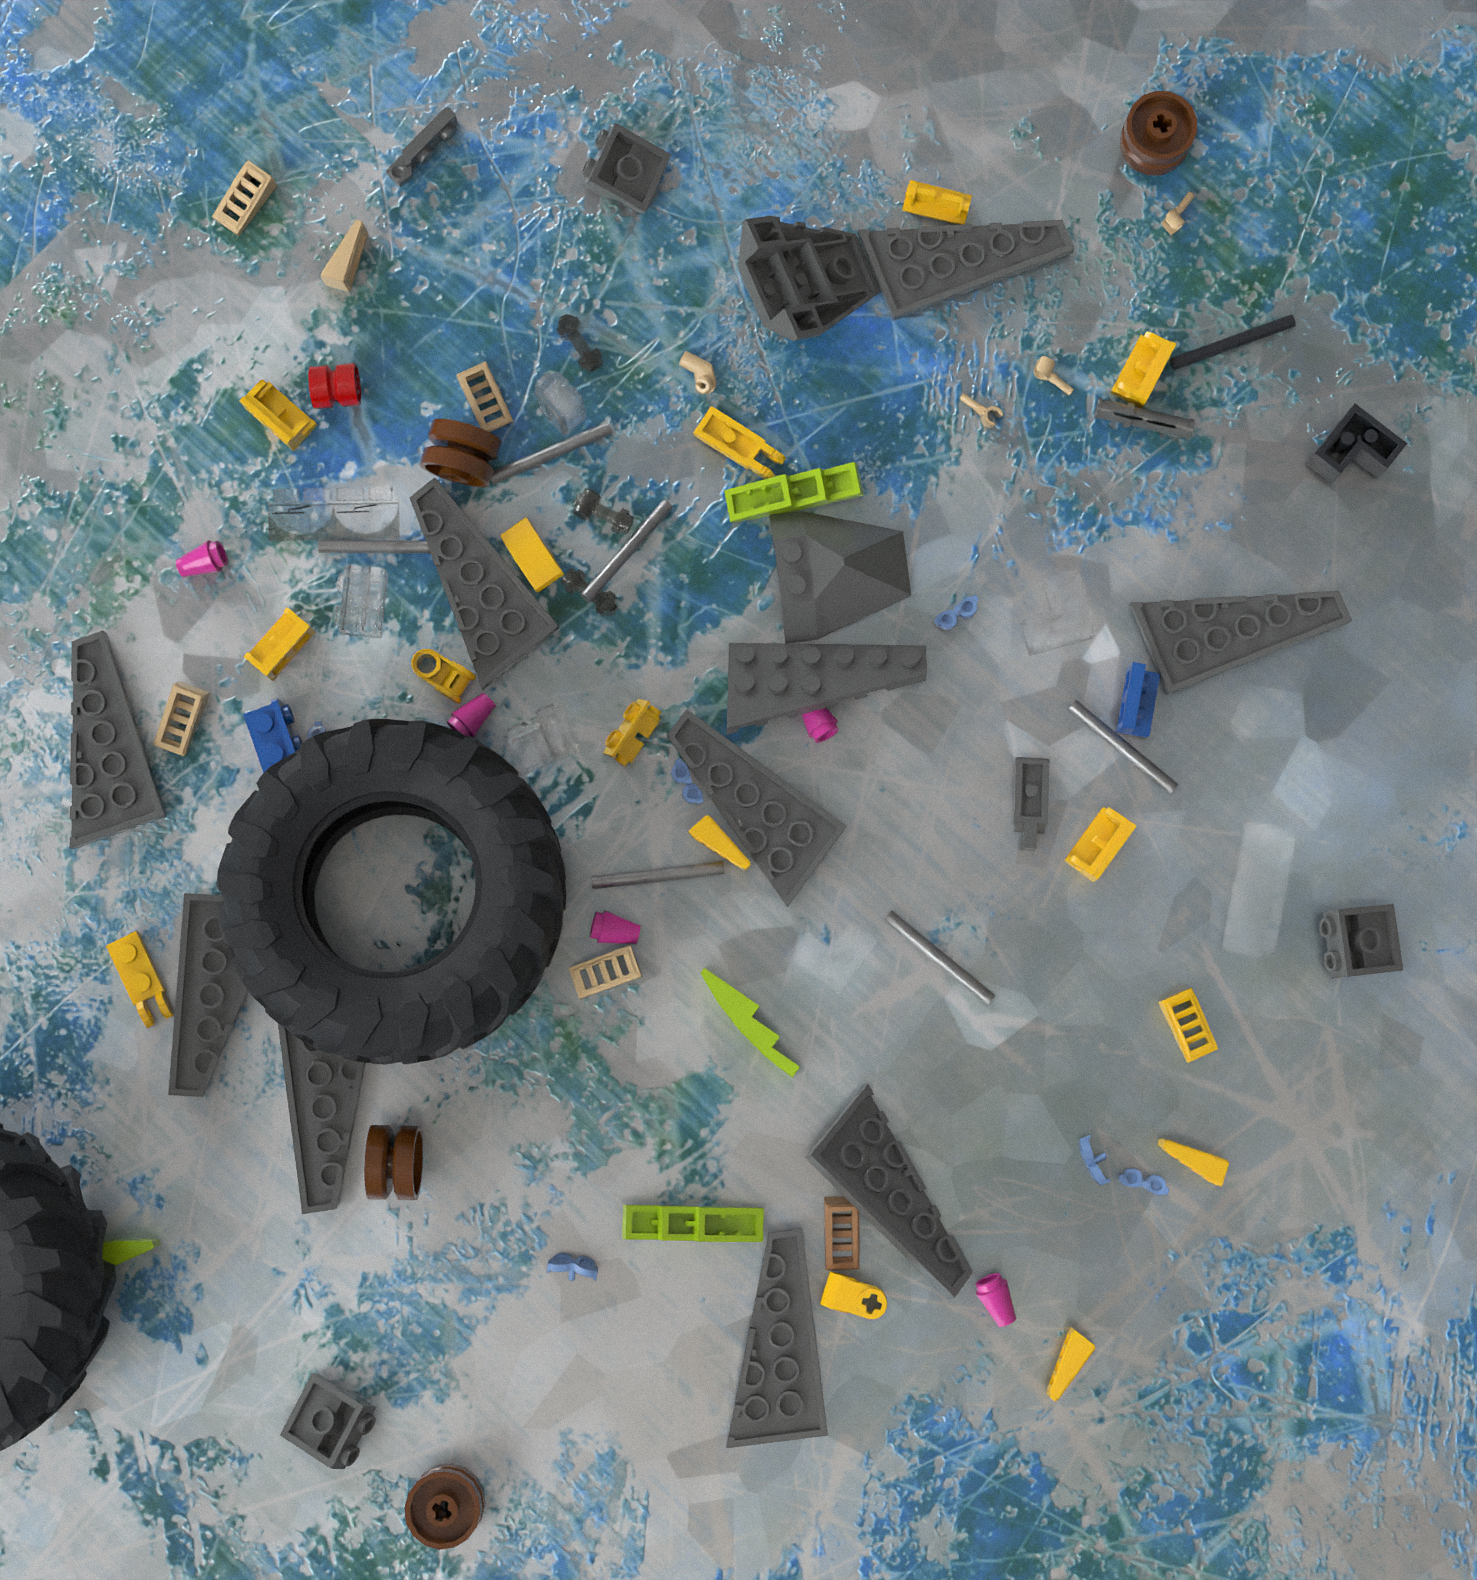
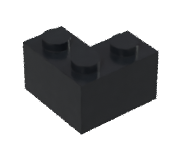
(1356, 438)

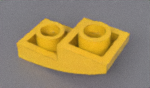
(531, 554)

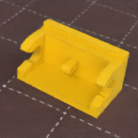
(1143, 368)
(278, 414)
(280, 644)
(1100, 843)

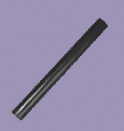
(1232, 342)

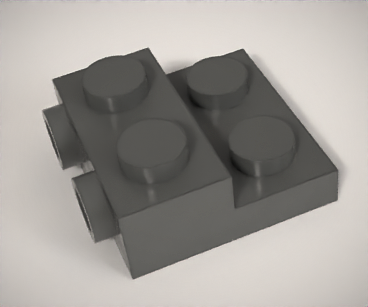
(625, 168)
(1361, 941)
(329, 1422)

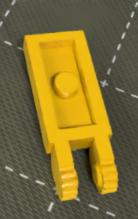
(736, 442)
(139, 976)

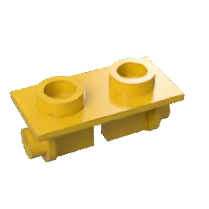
(936, 202)
(636, 720)

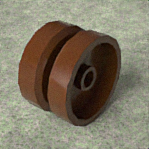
(1158, 133)
(460, 453)
(393, 1162)
(443, 1527)

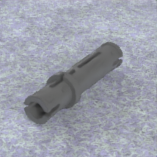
(1181, 426)

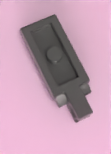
(421, 147)
(1030, 799)

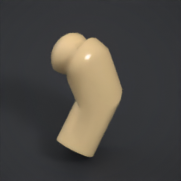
(702, 370)

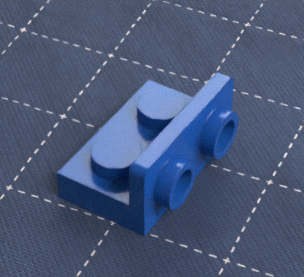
(1138, 701)
(272, 732)

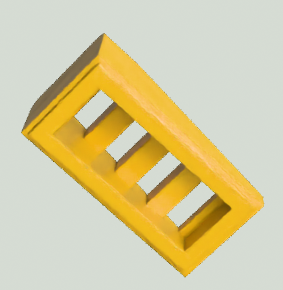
(714, 838)
(1194, 1008)
(1204, 1164)
(1070, 1361)

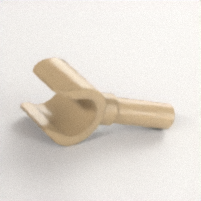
(1173, 220)
(1043, 371)
(982, 410)

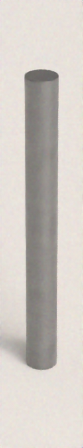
(551, 452)
(373, 546)
(626, 551)
(1123, 747)
(657, 875)
(939, 957)

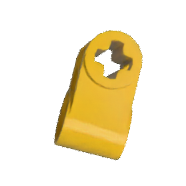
(444, 675)
(846, 1295)

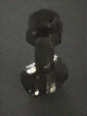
(569, 330)
(588, 504)
(604, 601)

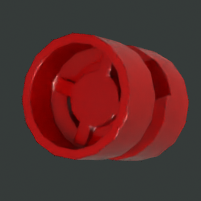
(333, 386)

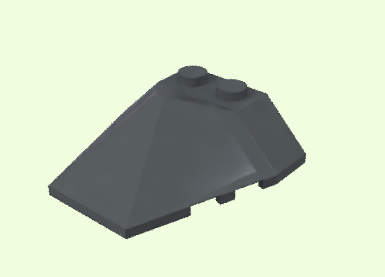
(803, 275)
(835, 572)

